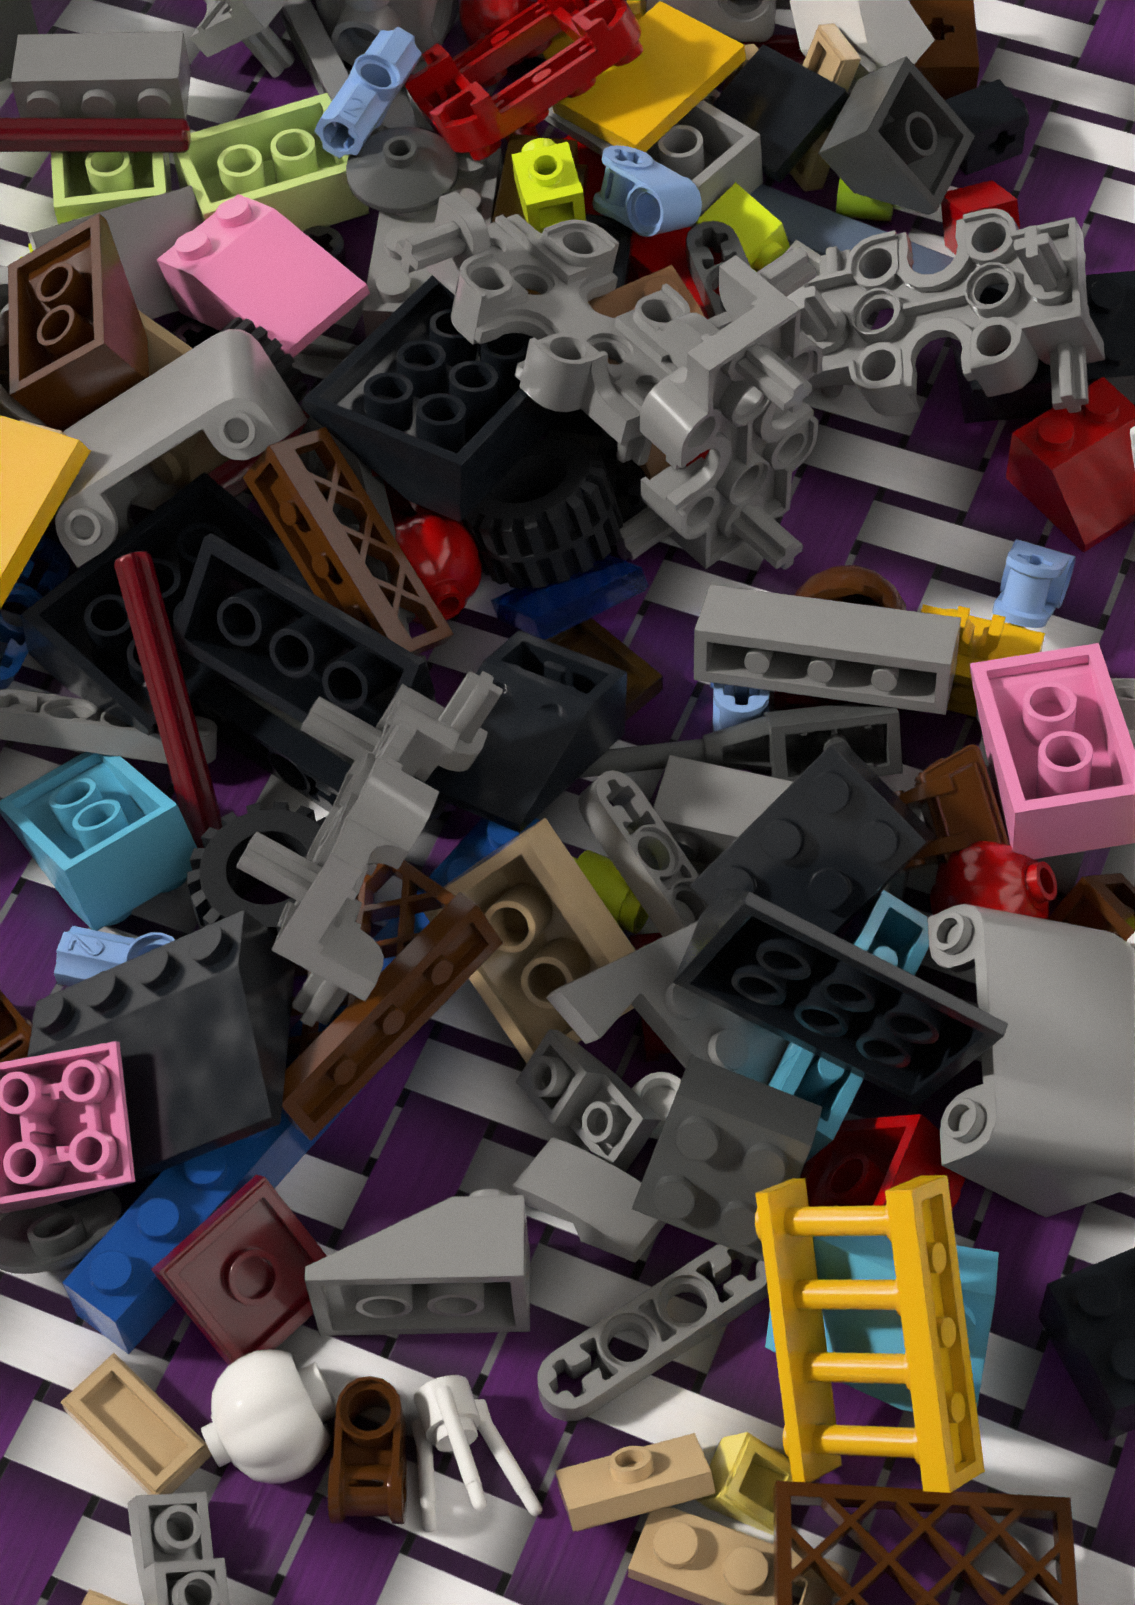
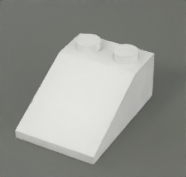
(875, 28)

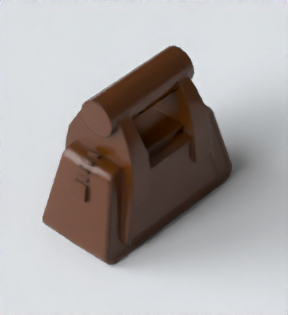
(955, 806)

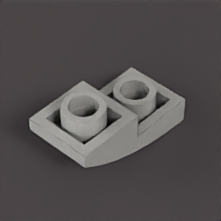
(587, 1096)
(589, 1195)
(176, 1550)

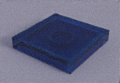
(563, 605)

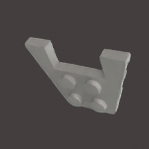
(678, 1016)

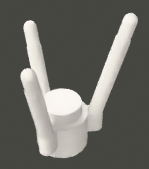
(451, 1421)

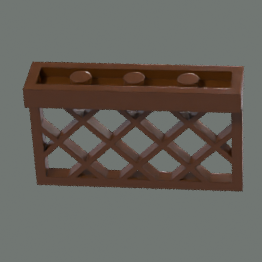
(408, 993)
(905, 1504)

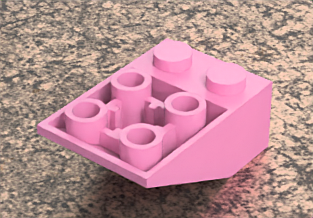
(63, 1126)

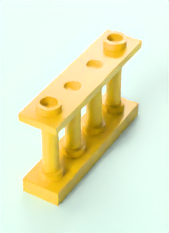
(933, 1325)

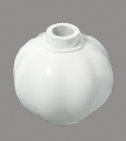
(270, 1417)

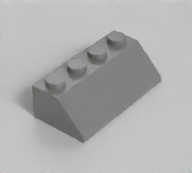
(702, 146)

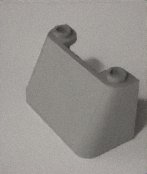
(215, 387)
(1060, 1084)

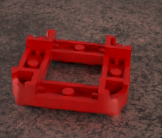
(474, 122)

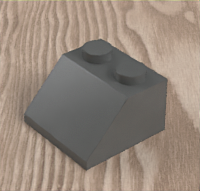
(897, 139)

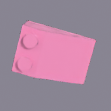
(260, 269)
(1057, 751)

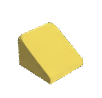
(744, 1480)

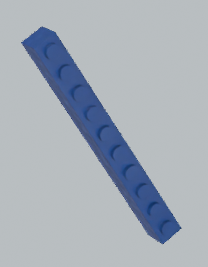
(115, 1280)

